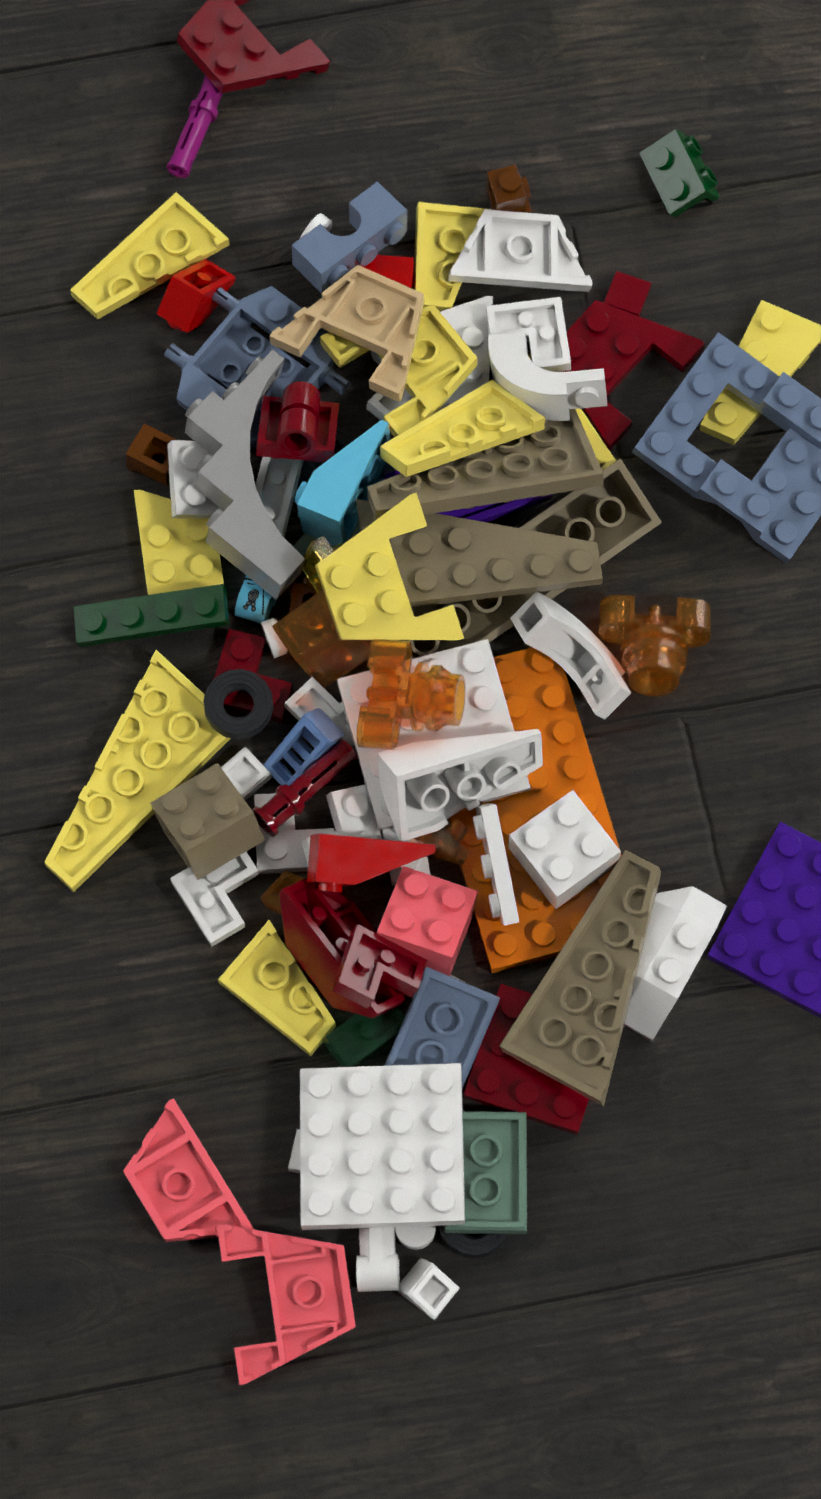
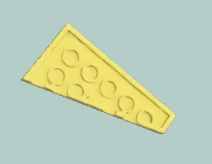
(149, 753)

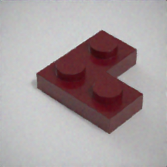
(246, 653)
(376, 959)

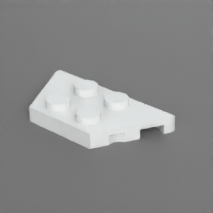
(520, 252)
(472, 326)

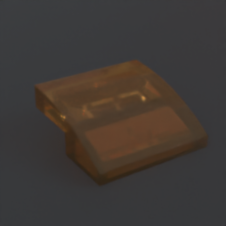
(315, 644)

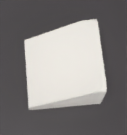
(428, 1288)

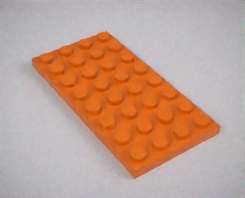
(541, 700)

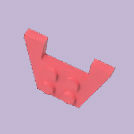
(306, 1294)

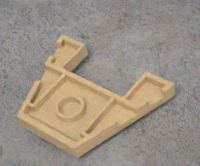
(368, 313)

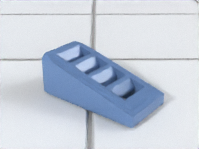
(318, 731)

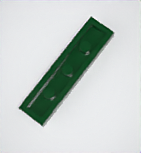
(151, 615)

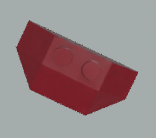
(317, 935)

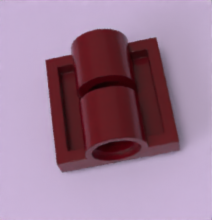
(298, 425)

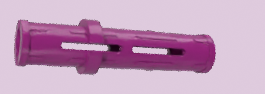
(202, 113)

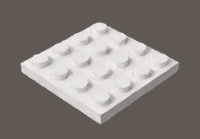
(483, 714)
(381, 1146)

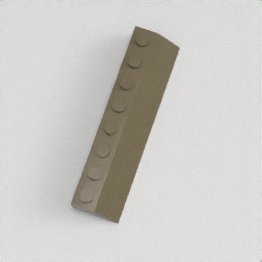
(603, 514)

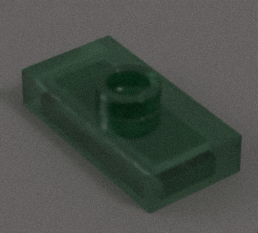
(363, 1036)

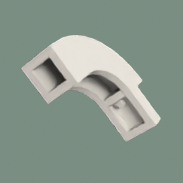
(541, 389)
(576, 649)

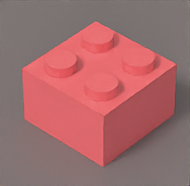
(428, 917)

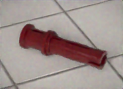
(289, 803)

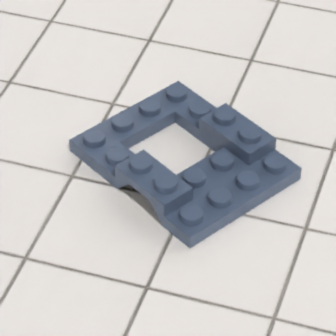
(786, 491)

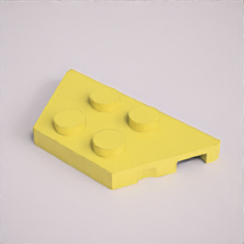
(174, 548)

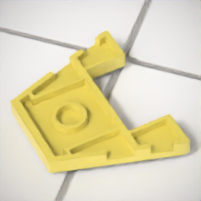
(435, 372)
(367, 588)

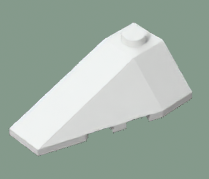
(442, 776)

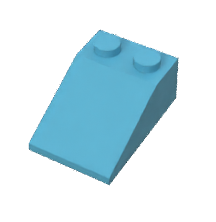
(330, 496)

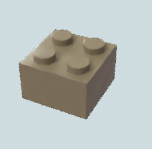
(207, 821)

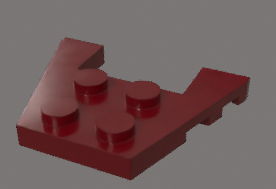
(237, 54)
(617, 343)

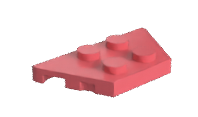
(181, 1182)

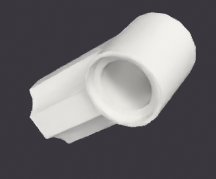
(377, 1264)

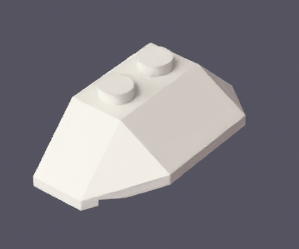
(673, 945)

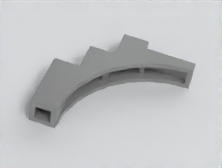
(225, 475)

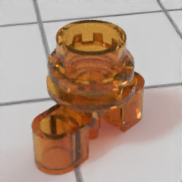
(654, 644)
(425, 697)

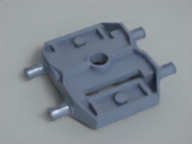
(237, 345)

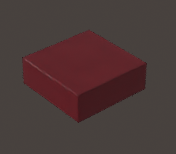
(628, 293)

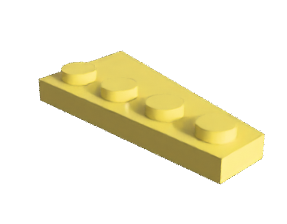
(777, 341)

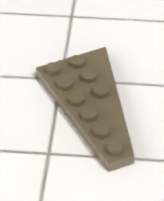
(523, 468)
(481, 560)
(583, 1000)

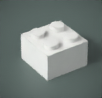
(564, 849)

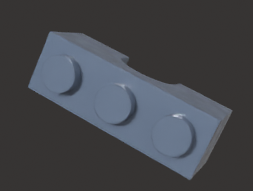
(328, 257)

